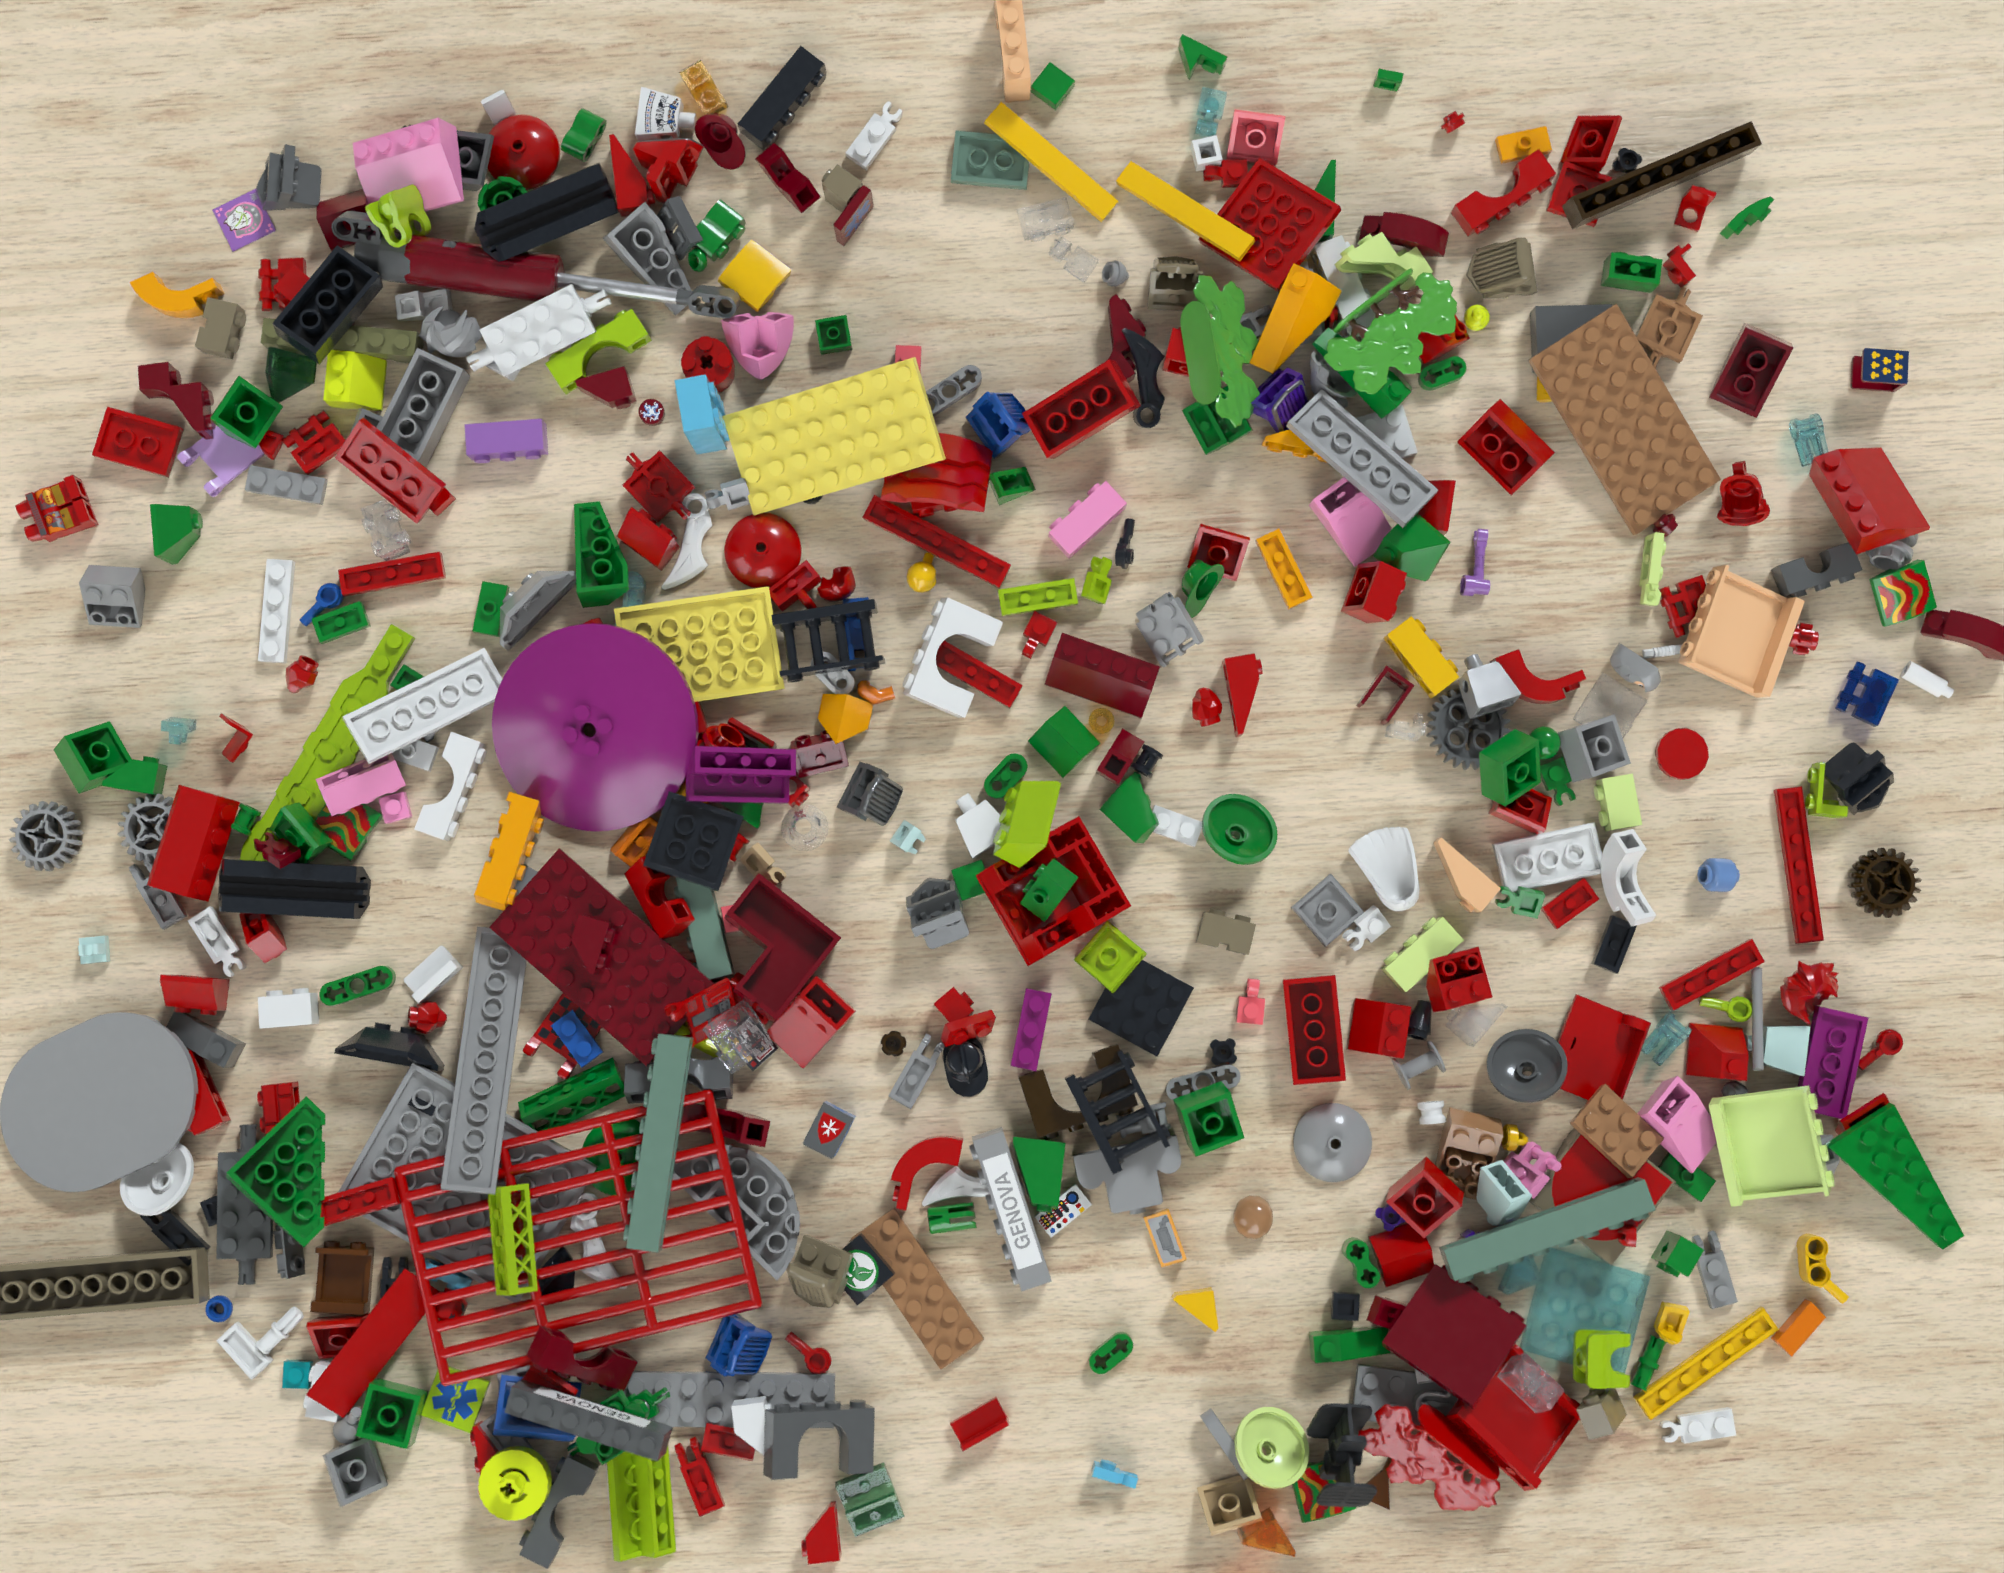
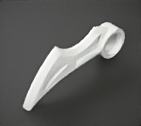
(690, 559)
(957, 1184)
(593, 1246)

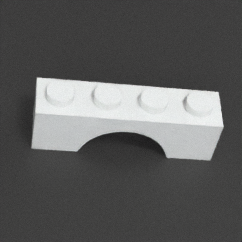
(442, 817)

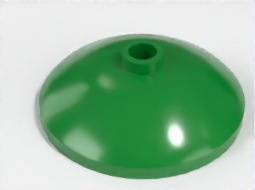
(1247, 822)
(620, 1130)

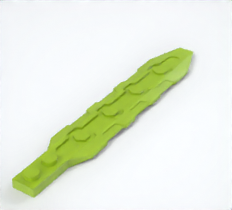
(332, 743)

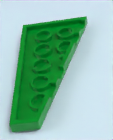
(1892, 1165)

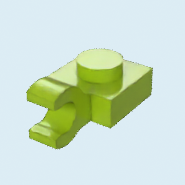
(1096, 582)

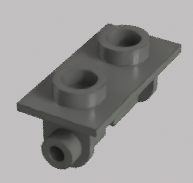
(292, 1261)

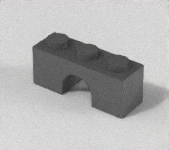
(1837, 564)

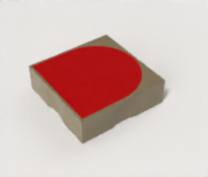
(1588, 1171)

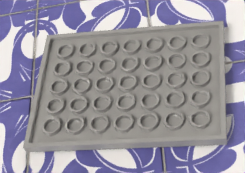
(413, 1136)

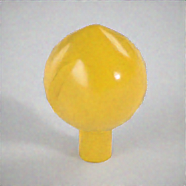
(922, 574)

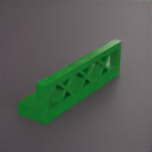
(570, 1094)

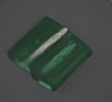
(869, 1500)

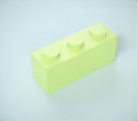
(1413, 961)

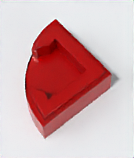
(271, 444)

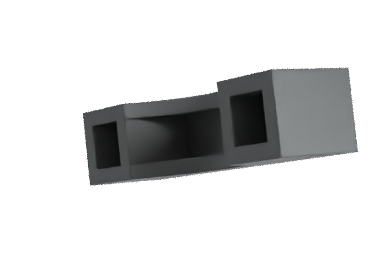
(702, 1073)
(544, 1539)

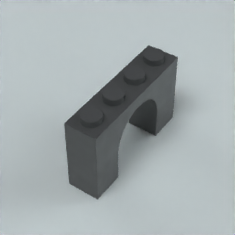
(787, 1425)

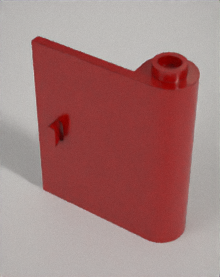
(1602, 1049)

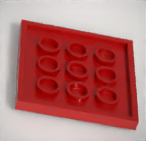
(1281, 217)

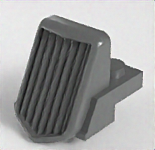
(289, 182)
(871, 795)
(937, 912)

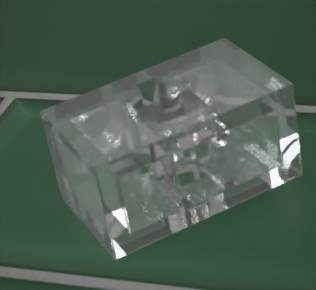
(1531, 1383)

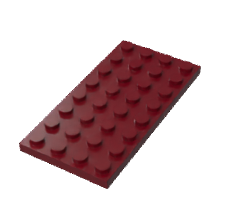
(640, 967)

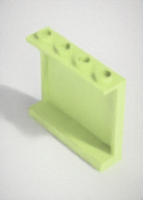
(1771, 1144)

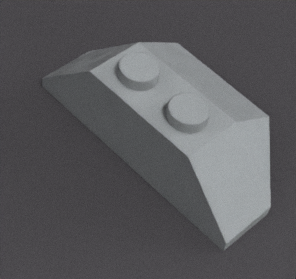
(531, 603)

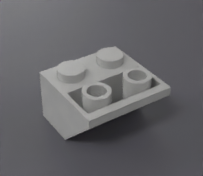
(113, 595)

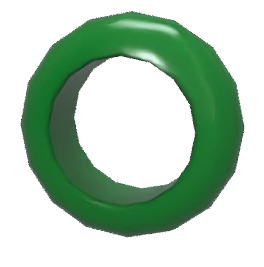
(692, 259)

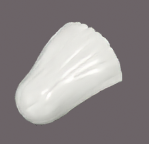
(1389, 865)

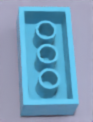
(702, 414)

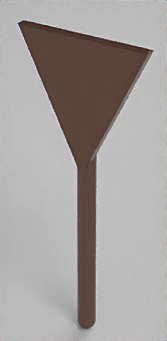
(1381, 1481)

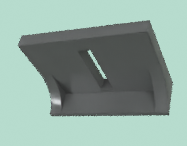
(686, 235)

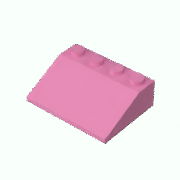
(413, 155)

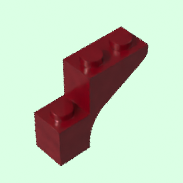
(1121, 318)
(192, 399)

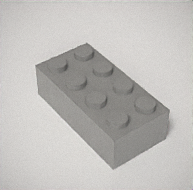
(423, 404)

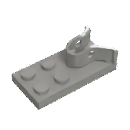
(1396, 1387)

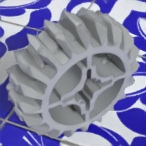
(137, 814)
(49, 826)

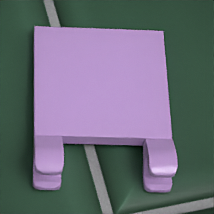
(224, 456)

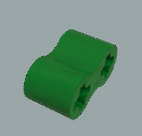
(583, 135)
(1361, 1262)

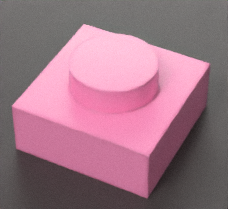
(395, 807)

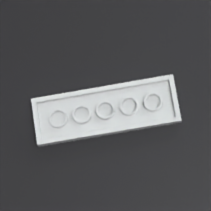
(424, 706)

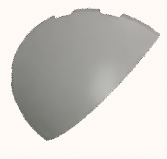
(764, 1202)

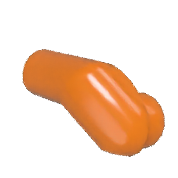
(874, 695)

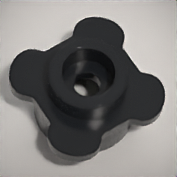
(1626, 155)
(1218, 1057)

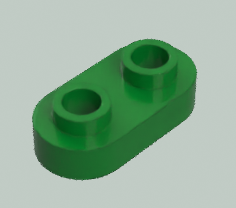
(1005, 776)

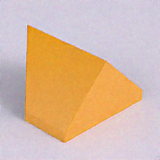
(844, 715)

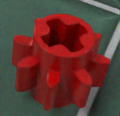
(1804, 639)

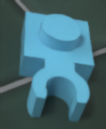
(1107, 1471)

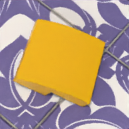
(754, 275)

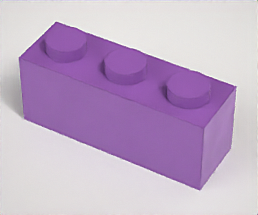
(506, 440)

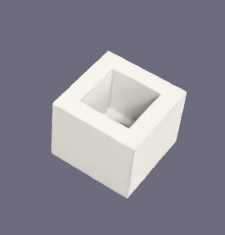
(1206, 146)

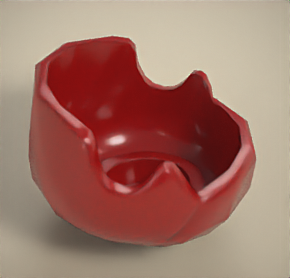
(839, 586)

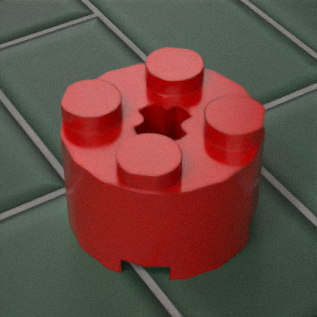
(705, 351)

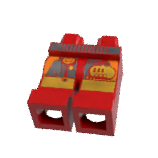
(57, 510)

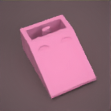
(1351, 520)
(1682, 1122)

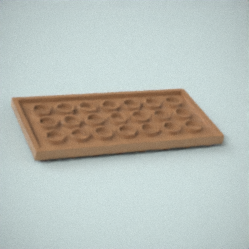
(1624, 419)

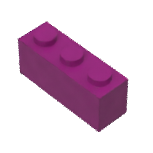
(1031, 1029)

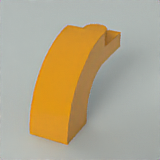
(176, 303)

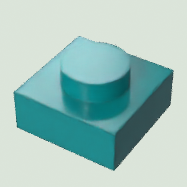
(296, 1374)

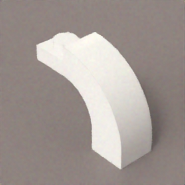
(1620, 877)

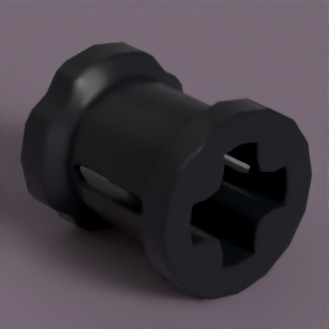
(1141, 767)

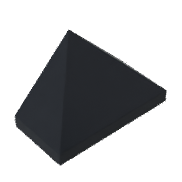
(558, 1282)

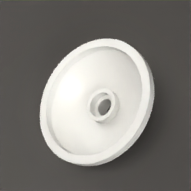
(159, 1184)

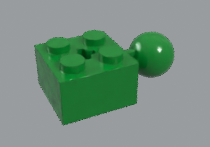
(1513, 763)

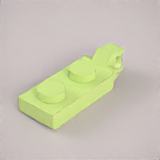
(1651, 569)

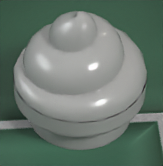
(1114, 273)

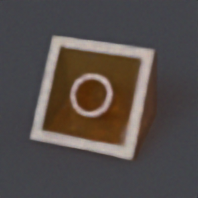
(1266, 1535)

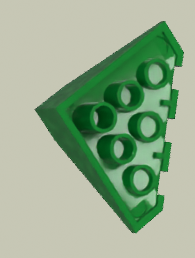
(286, 1172)

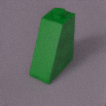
(1041, 1170)

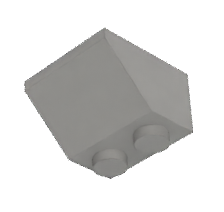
(1593, 748)

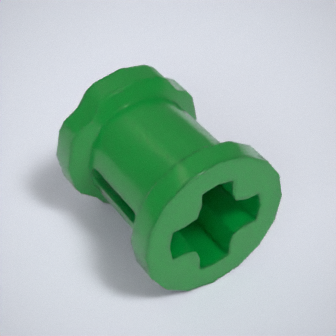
(245, 819)

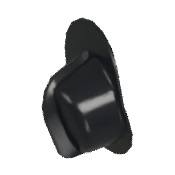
(966, 1067)

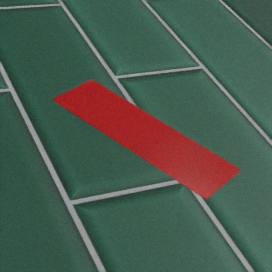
(371, 1346)

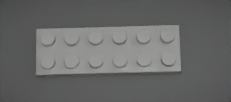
(1362, 458)

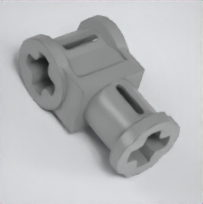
(1145, 1125)

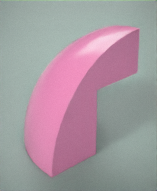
(759, 340)

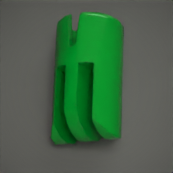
(941, 1218)

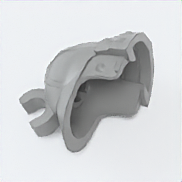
(1328, 380)

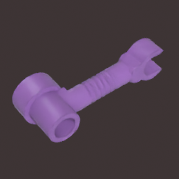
(1477, 584)

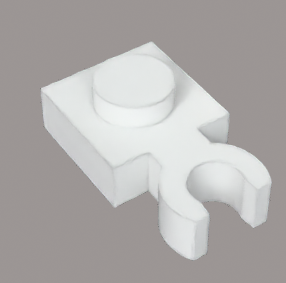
(1369, 926)

